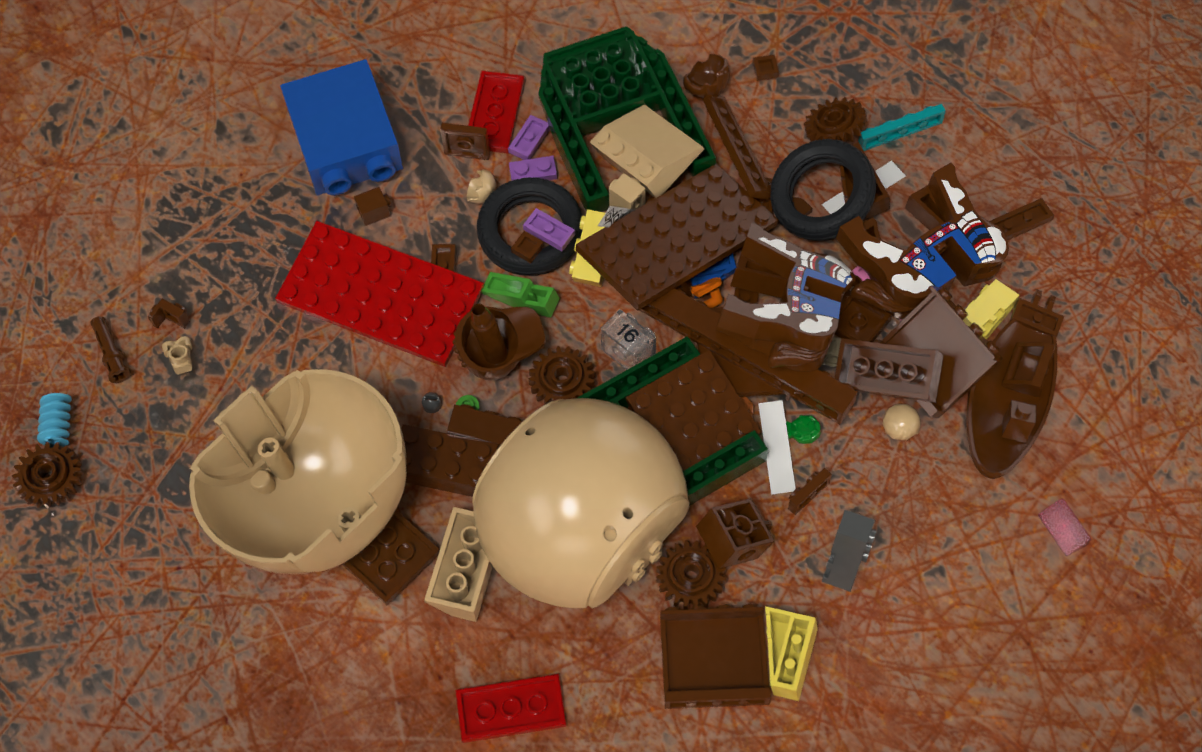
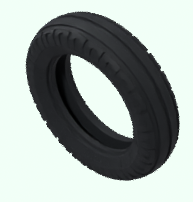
(802, 160)
(519, 192)

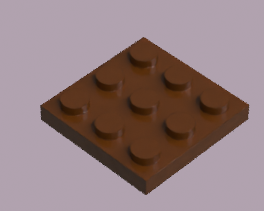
(392, 558)

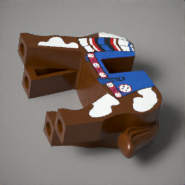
(956, 246)
(811, 294)

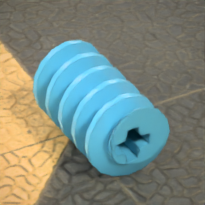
(54, 419)

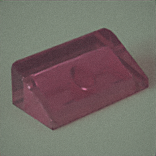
(1065, 527)

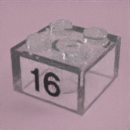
(627, 340)

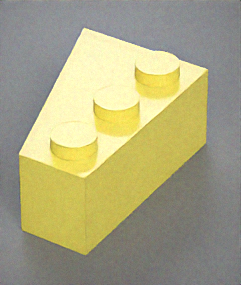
(580, 269)
(991, 307)

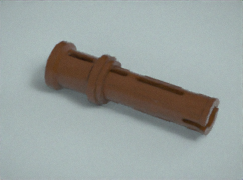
(111, 357)

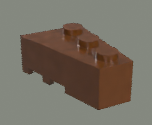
(881, 201)

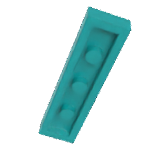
(901, 127)

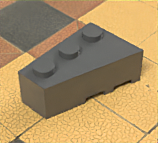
(849, 549)

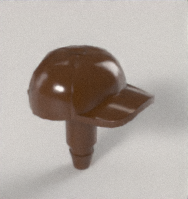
(496, 339)

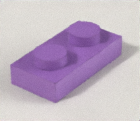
(529, 138)
(537, 167)
(549, 229)

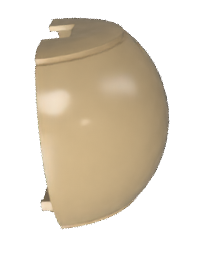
(301, 473)
(578, 501)

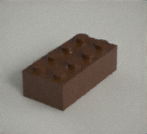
(889, 369)
(445, 460)

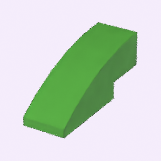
(521, 293)

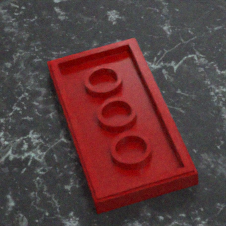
(497, 107)
(510, 708)

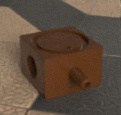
(735, 533)

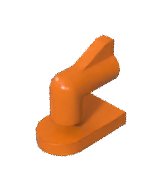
(712, 287)

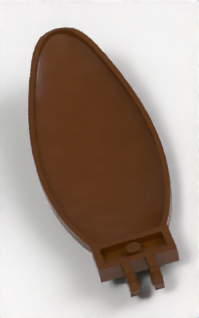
(990, 400)

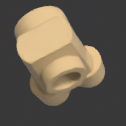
(179, 354)

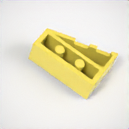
(790, 649)

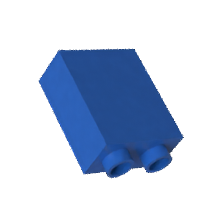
(342, 128)

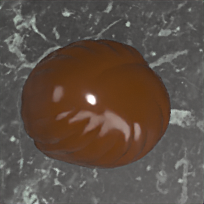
(707, 76)

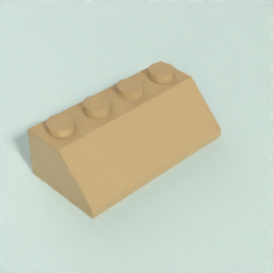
(460, 569)

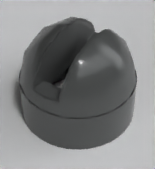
(431, 406)

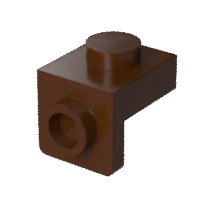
(165, 310)

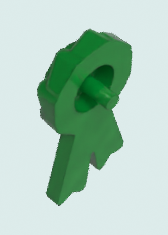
(803, 429)

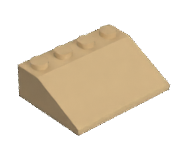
(646, 149)

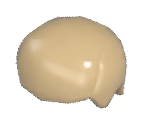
(481, 187)
(901, 422)

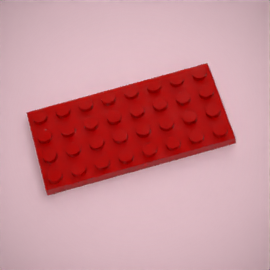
(379, 292)

